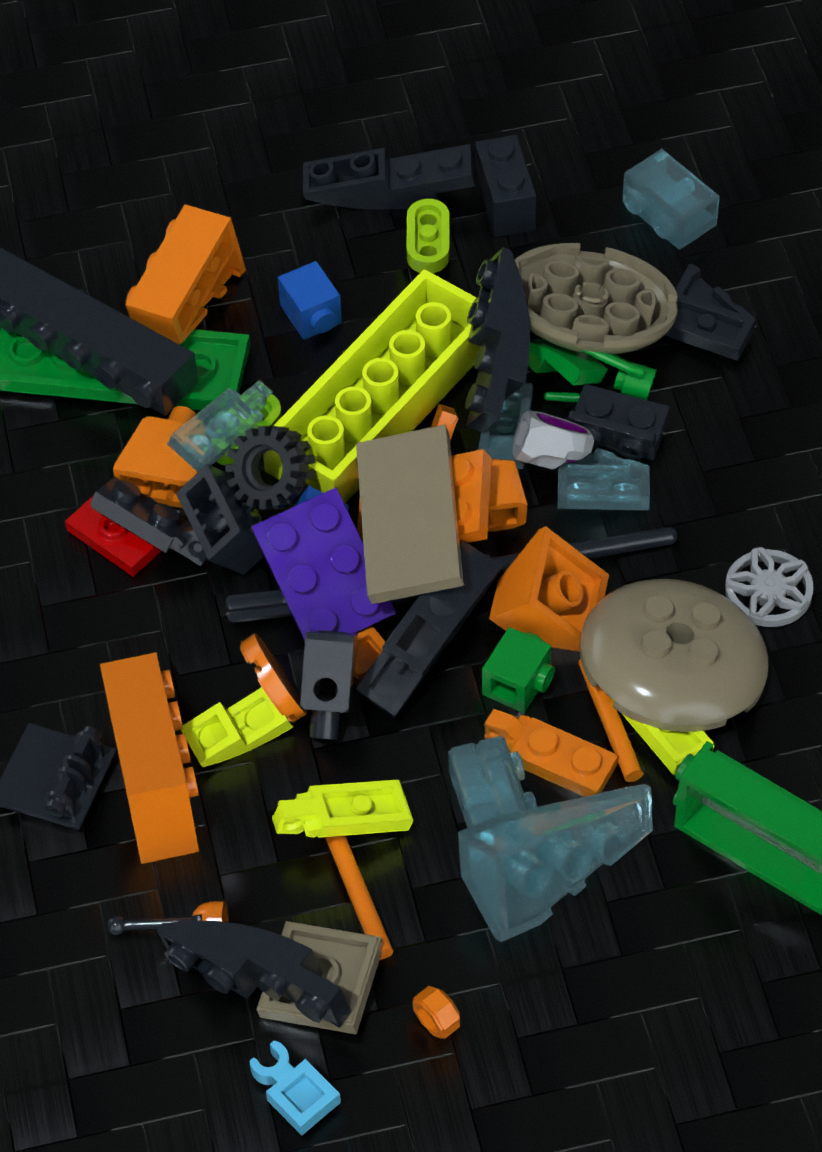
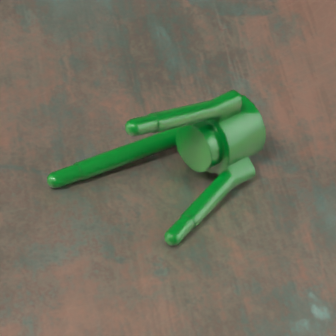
(631, 379)

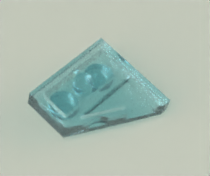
(603, 483)

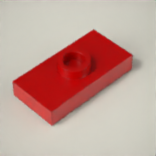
(110, 539)

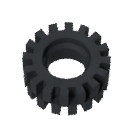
(247, 461)

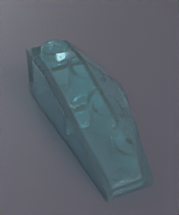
(537, 855)

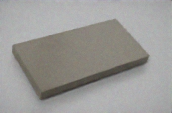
(409, 514)

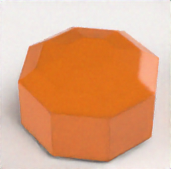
(436, 1012)

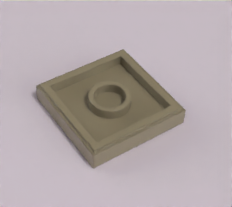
(345, 960)

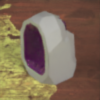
(550, 440)

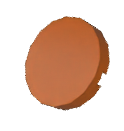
(272, 678)

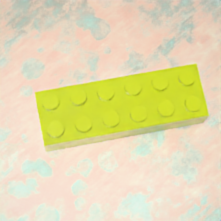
(383, 381)

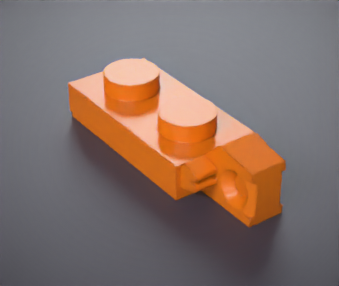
(554, 753)

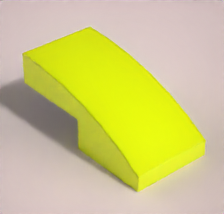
(233, 731)

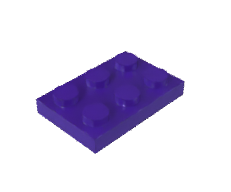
(320, 566)

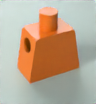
(152, 463)

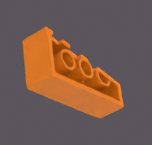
(152, 756)

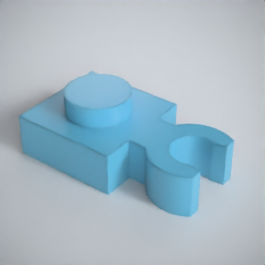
(296, 1092)

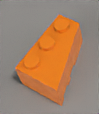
(186, 273)

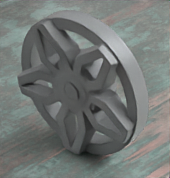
(770, 586)

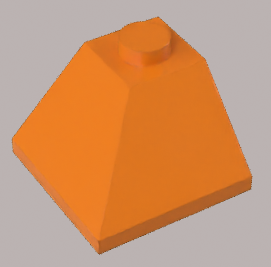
(549, 591)

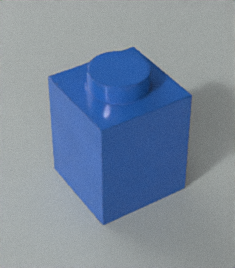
(309, 300)

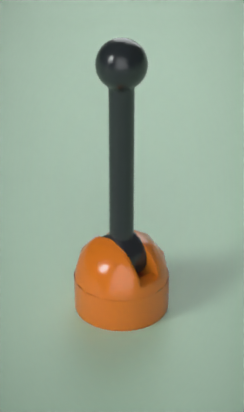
(205, 912)

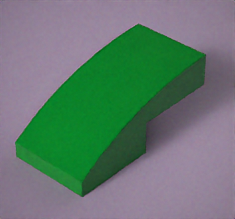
(572, 365)

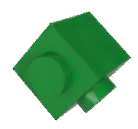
(517, 669)

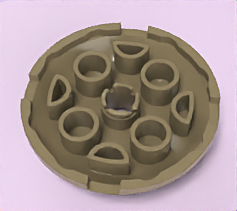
(595, 298)
(674, 654)

